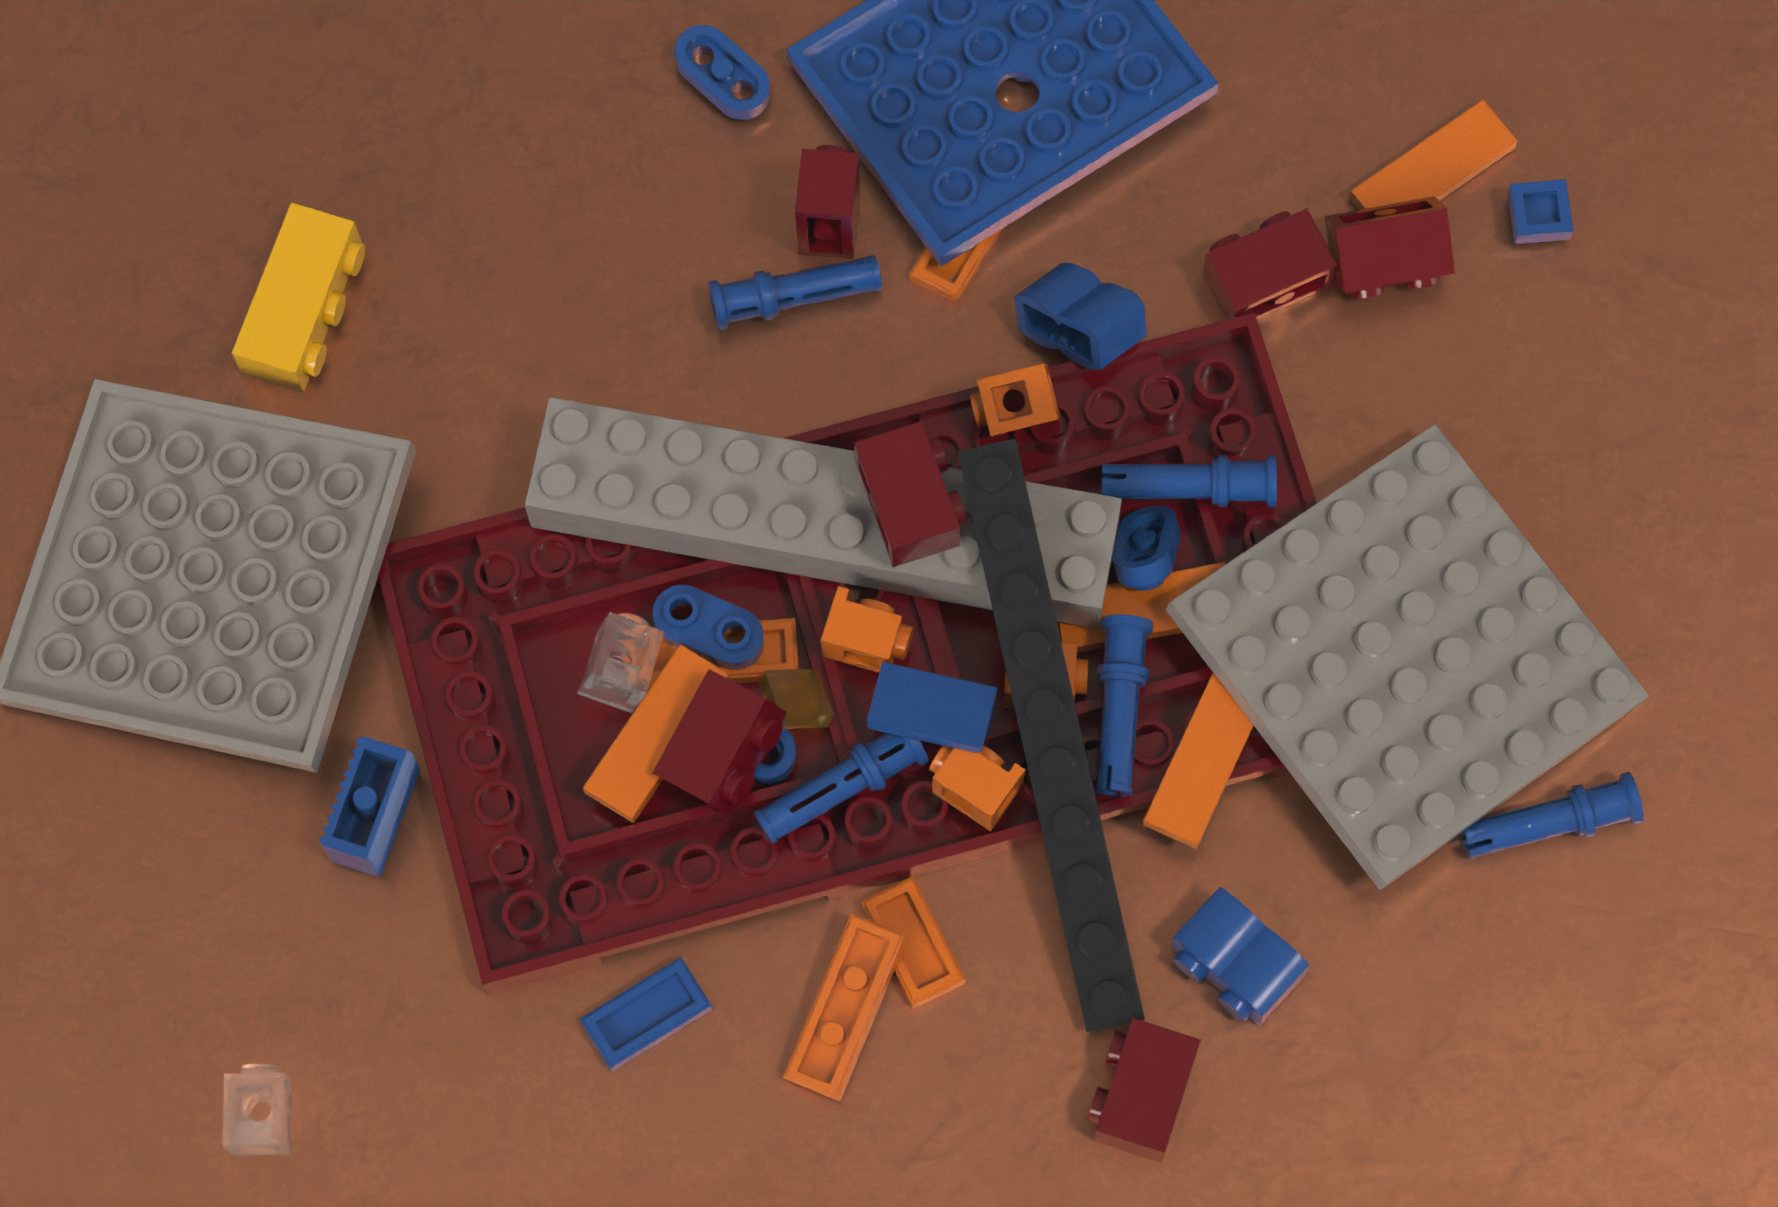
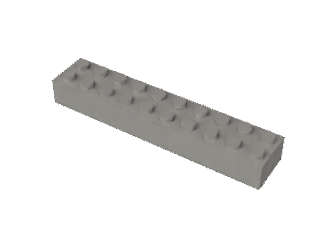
(785, 508)

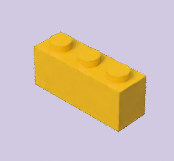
(299, 298)

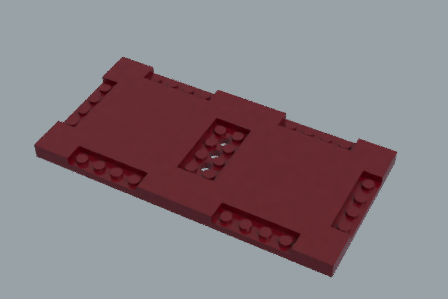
(506, 615)

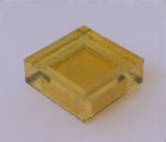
(799, 694)

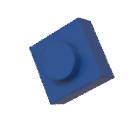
(1540, 211)

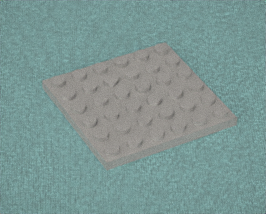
(205, 574)
(1406, 655)

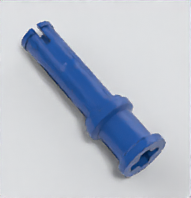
(768, 294)
(1218, 481)
(1122, 678)
(1579, 811)
(778, 820)

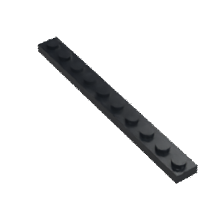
(1051, 735)

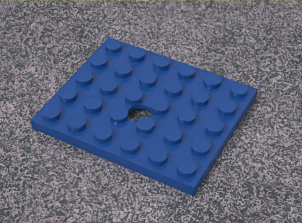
(921, 106)

